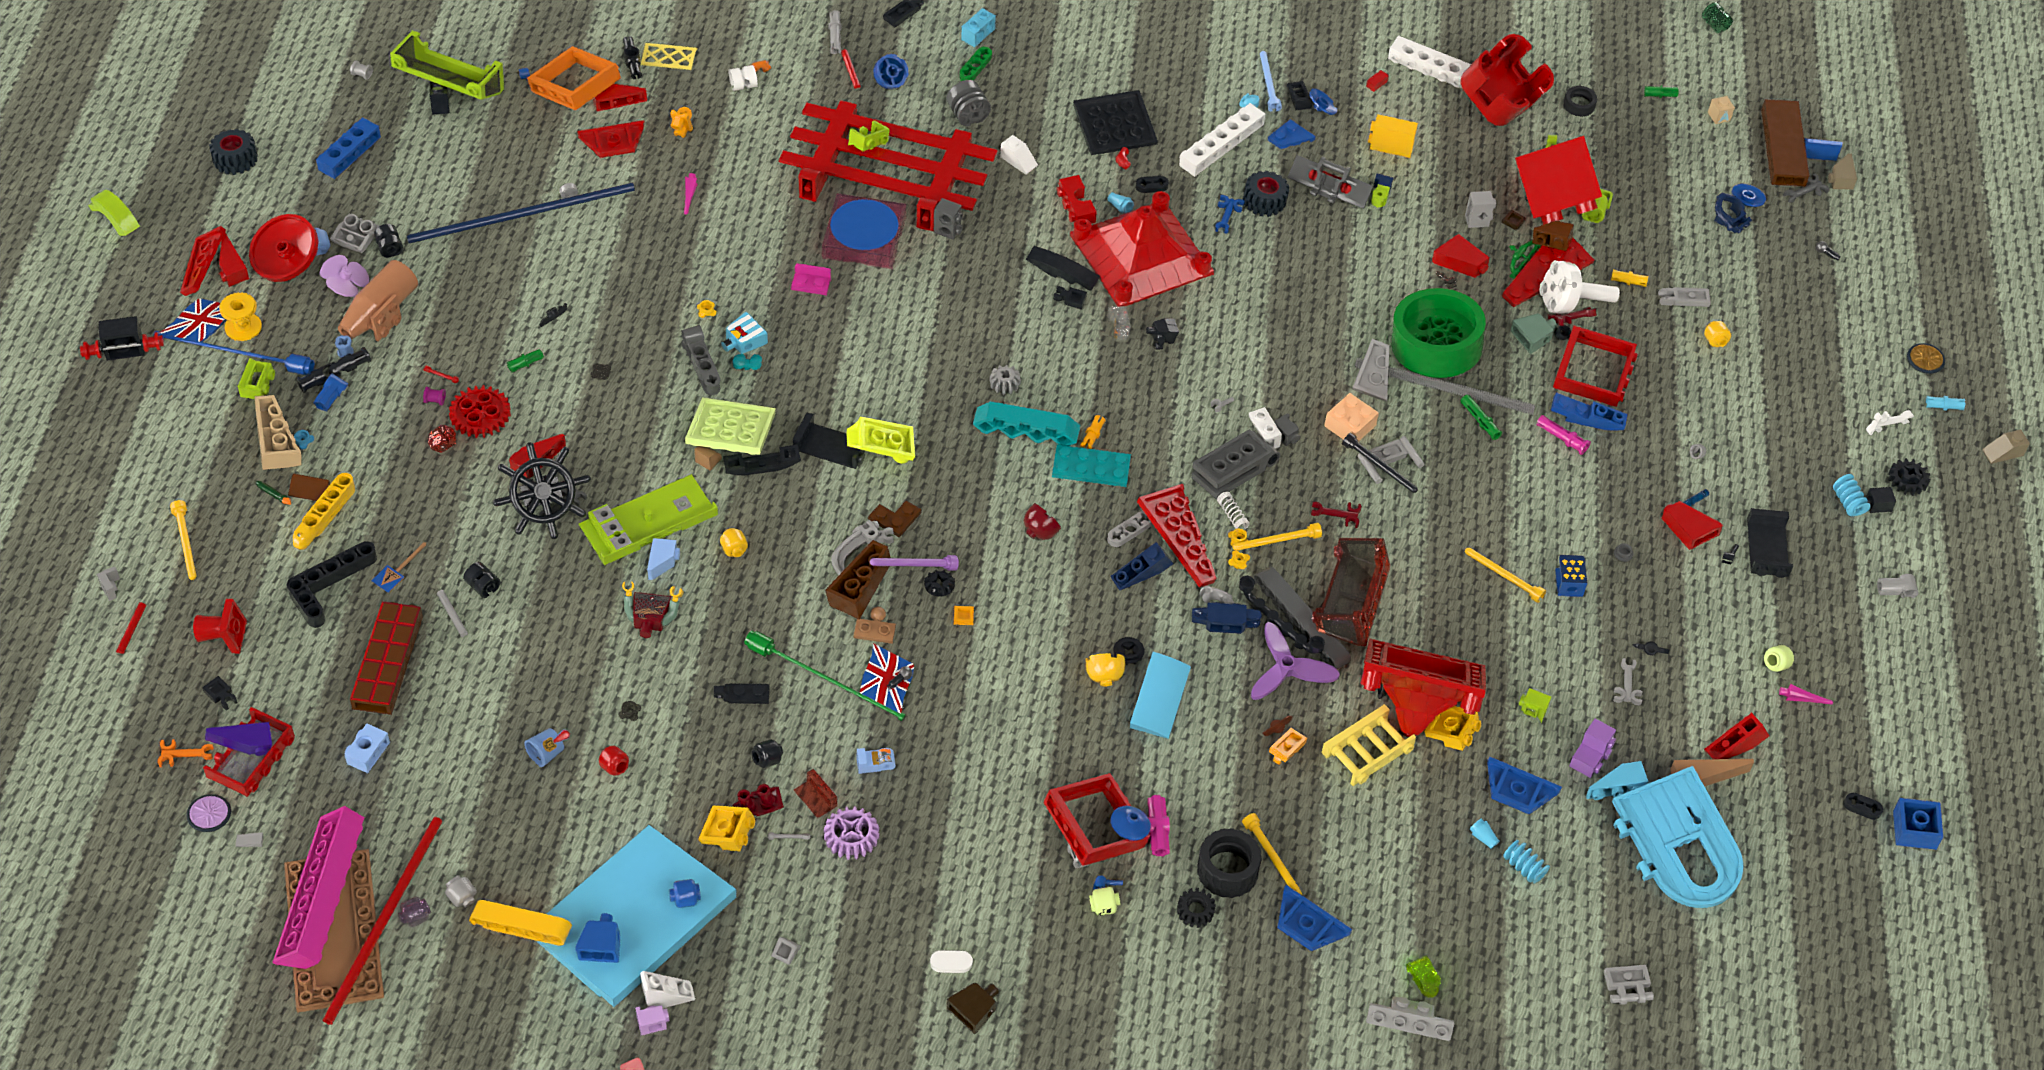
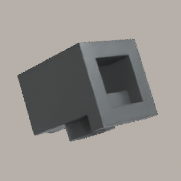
(1288, 430)

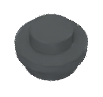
(1623, 552)

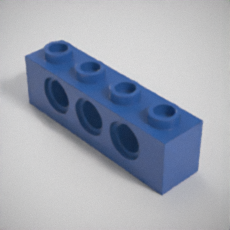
(348, 148)

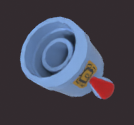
(546, 745)

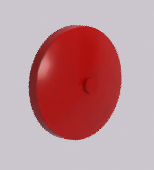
(283, 247)

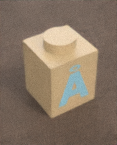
(1721, 109)

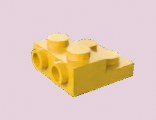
(1454, 728)
(727, 827)

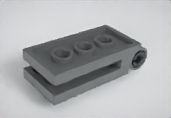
(1234, 463)

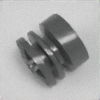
(968, 102)

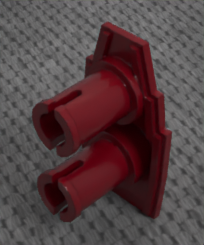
(761, 801)

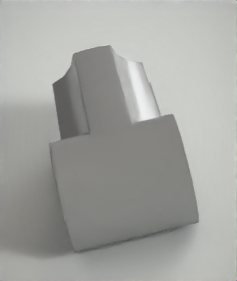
(1903, 586)

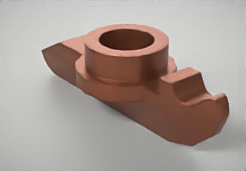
(1277, 726)

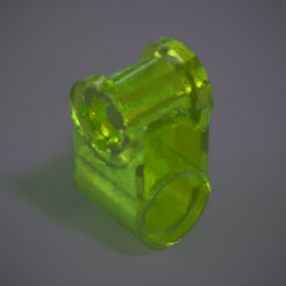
(1424, 976)

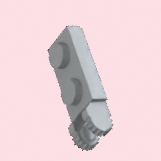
(1685, 296)

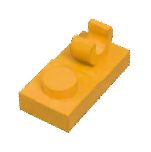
(1287, 746)

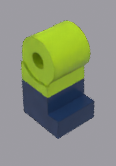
(1383, 187)

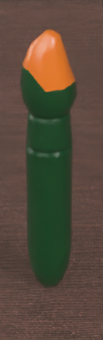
(273, 492)

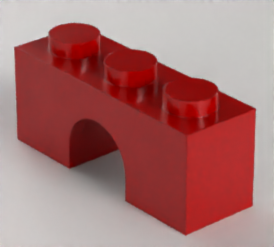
(1071, 190)

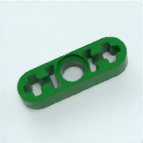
(976, 58)

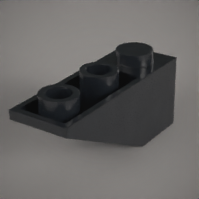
(439, 99)

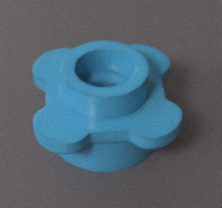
(303, 434)

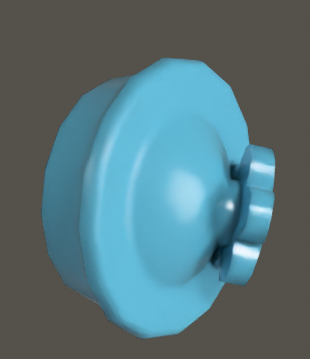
(1246, 99)

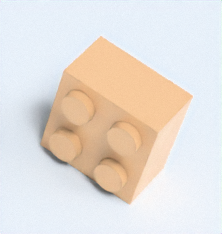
(1351, 416)

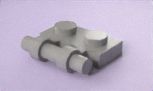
(1628, 978)

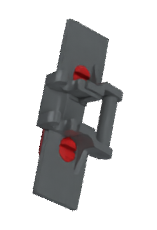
(1329, 185)

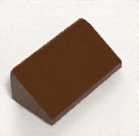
(307, 487)

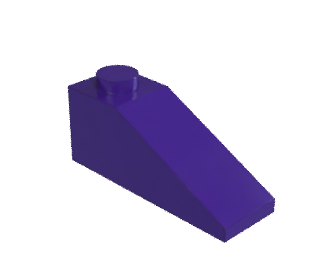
(244, 738)

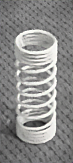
(1244, 521)

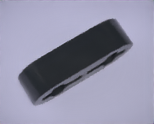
(1152, 184)
(1863, 806)

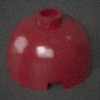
(1040, 524)

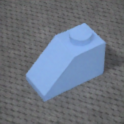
(662, 557)

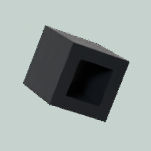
(1881, 499)

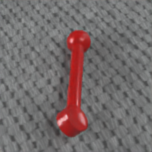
(455, 379)

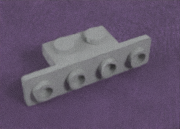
(1410, 1017)

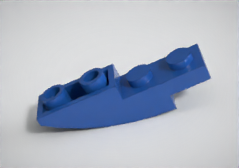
(1591, 415)

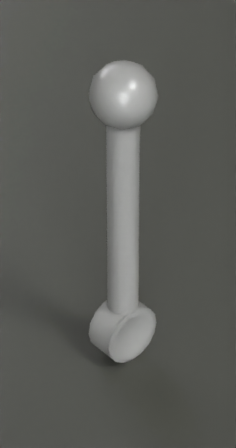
(771, 836)

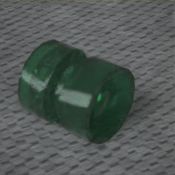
(1717, 17)

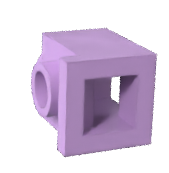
(652, 1019)

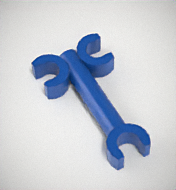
(1229, 204)

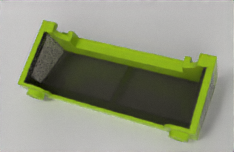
(417, 59)

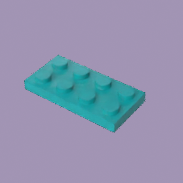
(1091, 465)

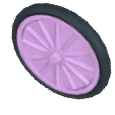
(208, 813)

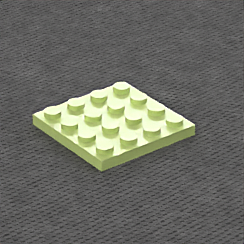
(730, 426)

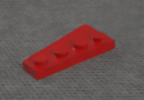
(200, 259)

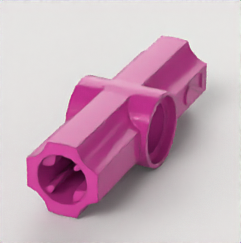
(1159, 825)

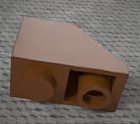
(1554, 235)

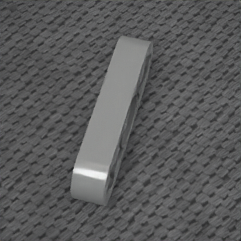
(1126, 536)

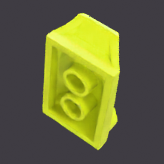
(883, 438)

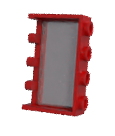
(244, 771)

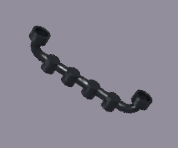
(1316, 643)

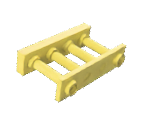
(1365, 727)

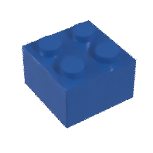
(1918, 823)

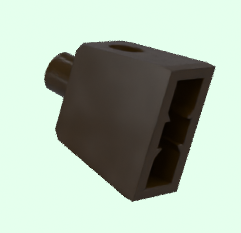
(973, 1005)

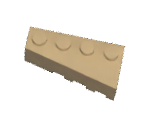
(275, 439)

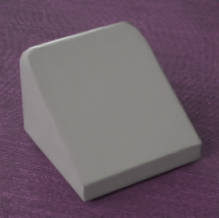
(785, 950)

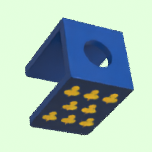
(1571, 576)

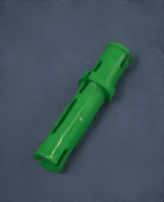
(1486, 423)

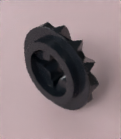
(933, 587)
(1129, 643)

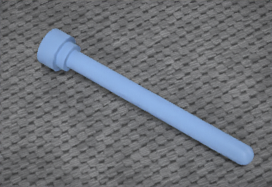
(1273, 102)

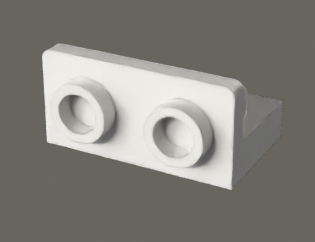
(1266, 427)

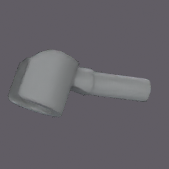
(1220, 403)

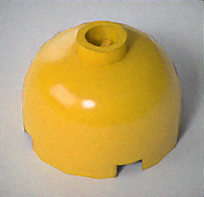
(1105, 669)

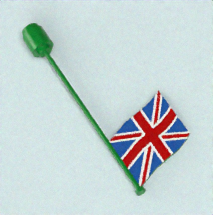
(878, 673)

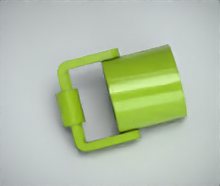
(1597, 215)

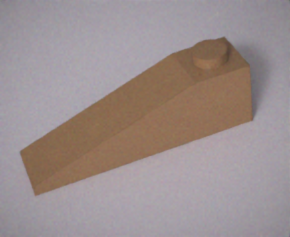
(1714, 770)

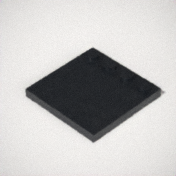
(1115, 122)

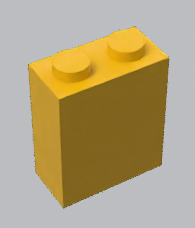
(1392, 135)

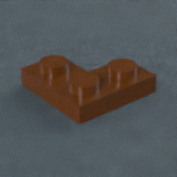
(899, 520)

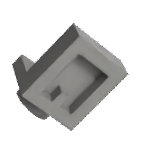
(107, 582)

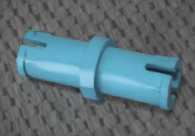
(1945, 403)

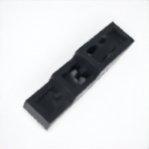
(1061, 266)

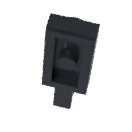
(902, 11)
(743, 693)

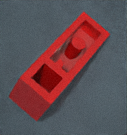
(619, 96)
(231, 265)
(544, 449)
(1738, 739)

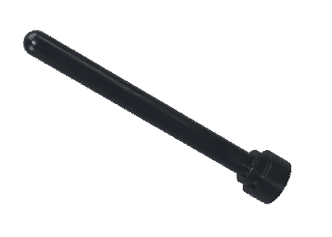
(1351, 441)

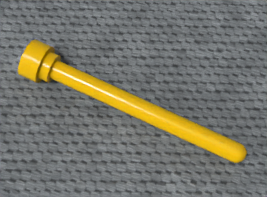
(179, 509)
(1313, 531)
(1535, 592)
(1252, 823)

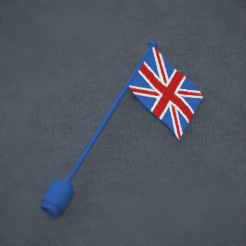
(204, 318)

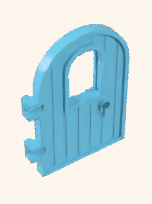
(1663, 823)

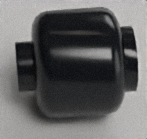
(767, 753)

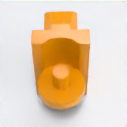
(681, 121)

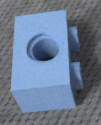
(369, 737)

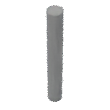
(452, 613)

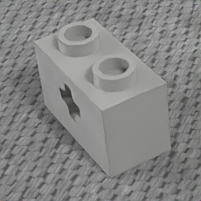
(1480, 209)

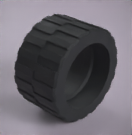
(1224, 883)

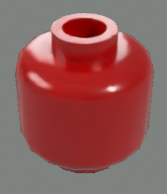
(613, 760)

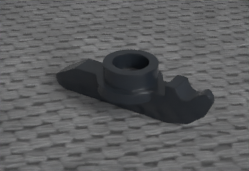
(553, 313)
(1651, 648)

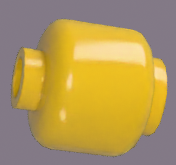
(1717, 334)
(733, 542)

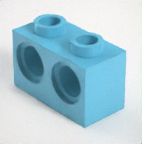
(978, 27)

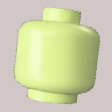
(1779, 658)
(1104, 901)

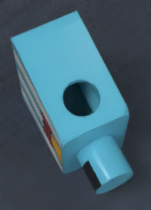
(744, 335)

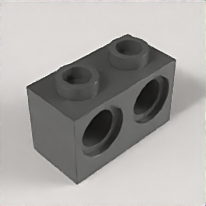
(947, 219)

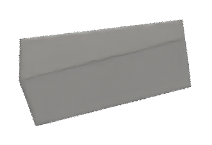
(250, 840)

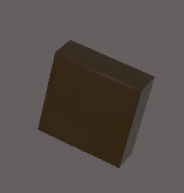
(1513, 220)

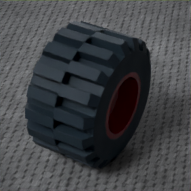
(233, 151)
(1266, 193)

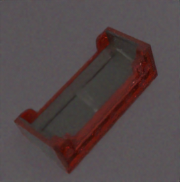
(1354, 590)

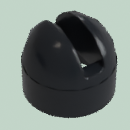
(1566, 332)

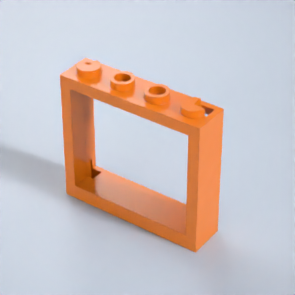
(574, 99)

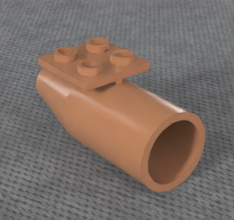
(379, 301)

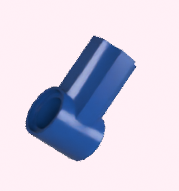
(330, 392)

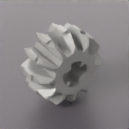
(1005, 379)

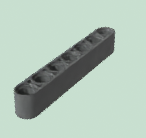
(1299, 614)

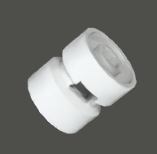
(742, 78)

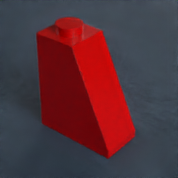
(1461, 256)
(1690, 524)

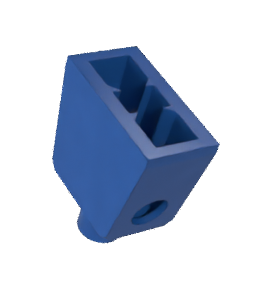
(599, 941)

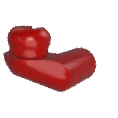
(1122, 159)

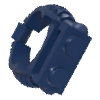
(1737, 207)

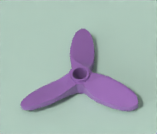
(1301, 668)

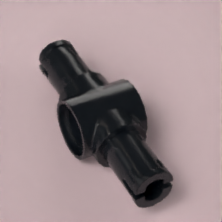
(632, 57)

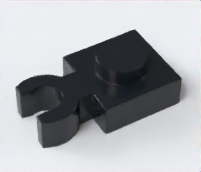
(1073, 297)
(218, 691)

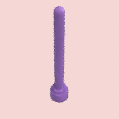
(950, 562)

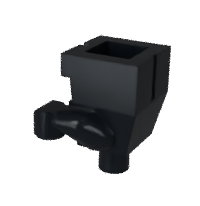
(1163, 331)

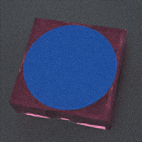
(864, 231)

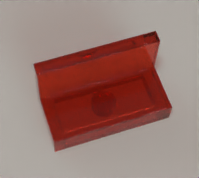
(816, 794)

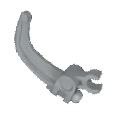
(861, 535)

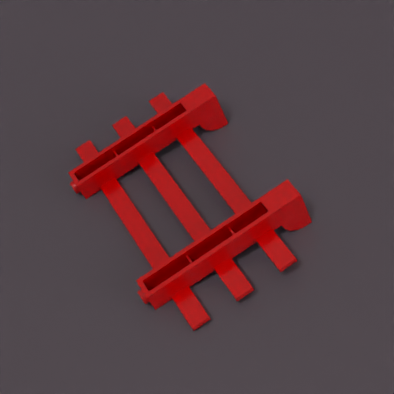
(816, 169)

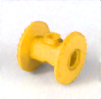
(240, 316)

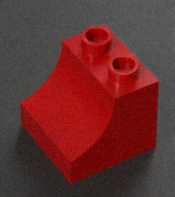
(1559, 179)

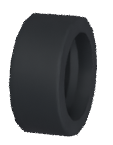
(1580, 110)

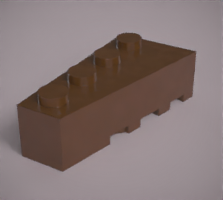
(858, 581)

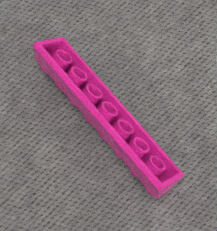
(319, 889)

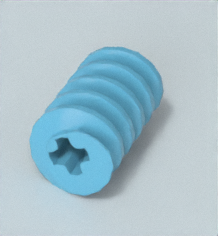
(1851, 496)
(1525, 863)

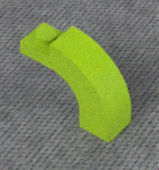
(115, 211)

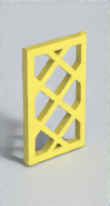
(675, 64)

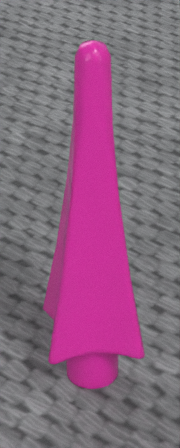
(690, 186)
(1795, 693)

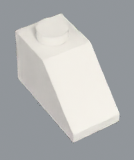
(1018, 154)

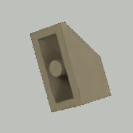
(1843, 174)
(2007, 447)

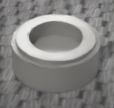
(568, 190)

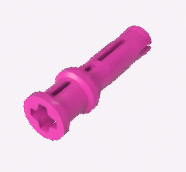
(1570, 438)

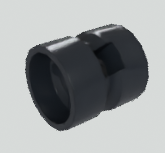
(388, 240)
(481, 579)

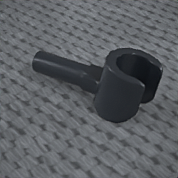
(1730, 556)

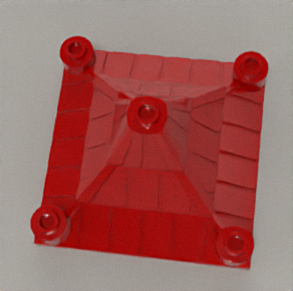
(1141, 252)
(1422, 683)

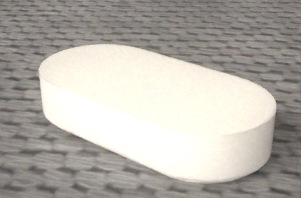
(951, 961)

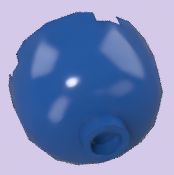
(890, 71)

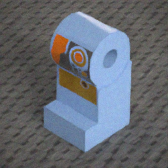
(875, 760)

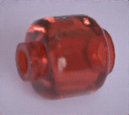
(442, 438)

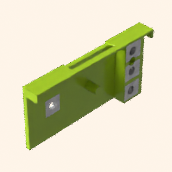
(650, 516)

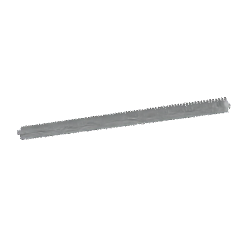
(1457, 389)

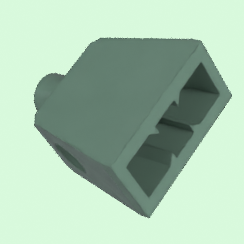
(1533, 331)

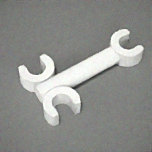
(1885, 419)

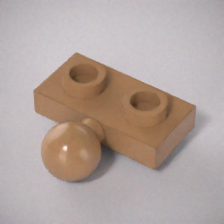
(875, 629)

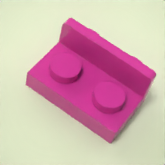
(811, 279)

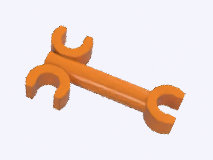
(171, 752)

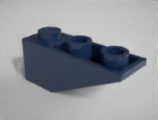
(1144, 566)

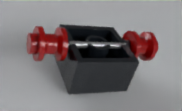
(120, 340)

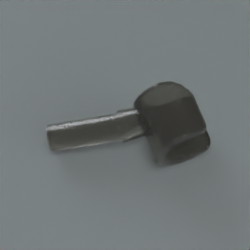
(1449, 282)

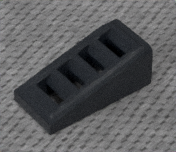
(1300, 101)

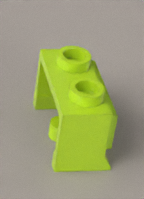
(863, 141)
(262, 388)

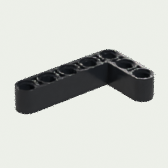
(307, 583)

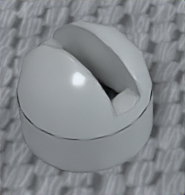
(1696, 448)

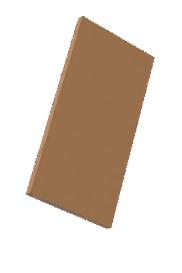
(347, 934)

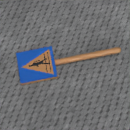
(389, 578)

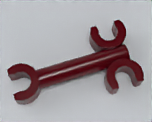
(1567, 318)
(1350, 515)

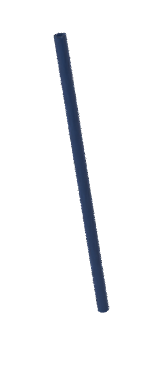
(514, 214)

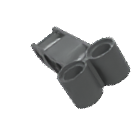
(694, 345)

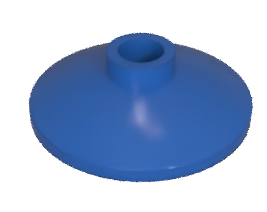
(1322, 102)
(1749, 195)
(1130, 823)

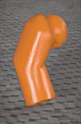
(762, 64)

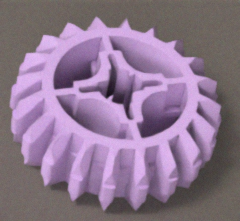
(851, 839)

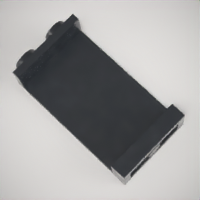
(826, 443)
(1768, 542)

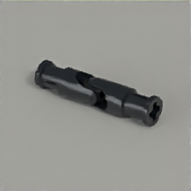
(345, 363)

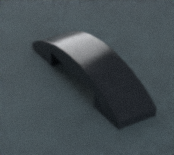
(763, 463)

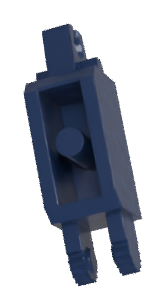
(1226, 617)

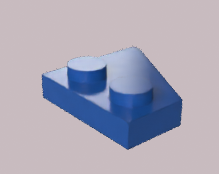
(1290, 135)

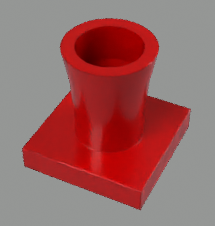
(228, 626)

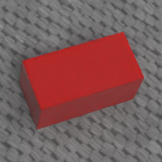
(1377, 80)

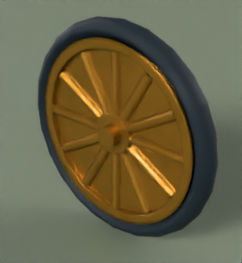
(1926, 358)

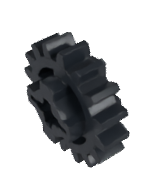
(1909, 476)

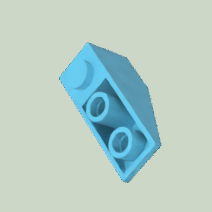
(1619, 781)

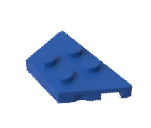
(1519, 787)
(1308, 922)

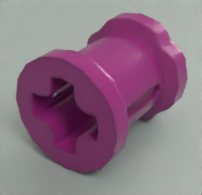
(432, 395)

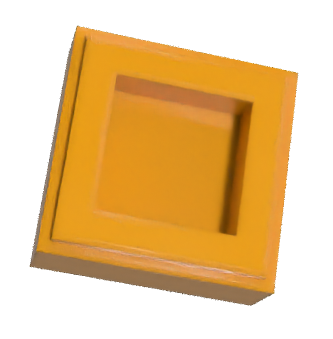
(963, 615)

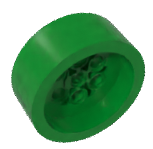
(1438, 332)

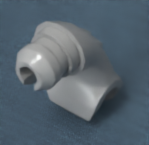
(1209, 593)

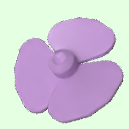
(341, 275)

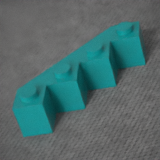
(1034, 423)

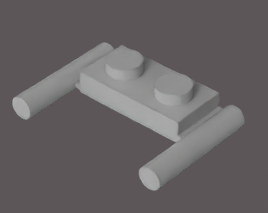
(1390, 453)

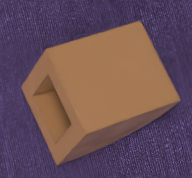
(707, 457)

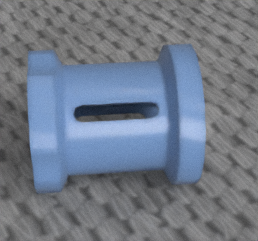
(343, 344)

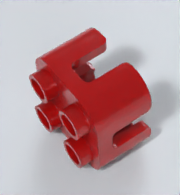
(1502, 84)

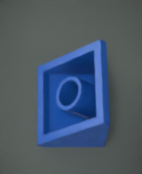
(1822, 149)

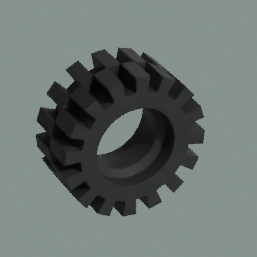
(1198, 897)

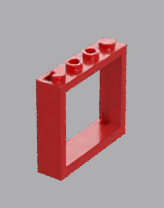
(1605, 343)
(1070, 828)

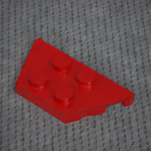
(613, 139)

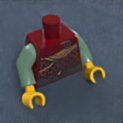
(650, 610)

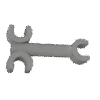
(1626, 693)

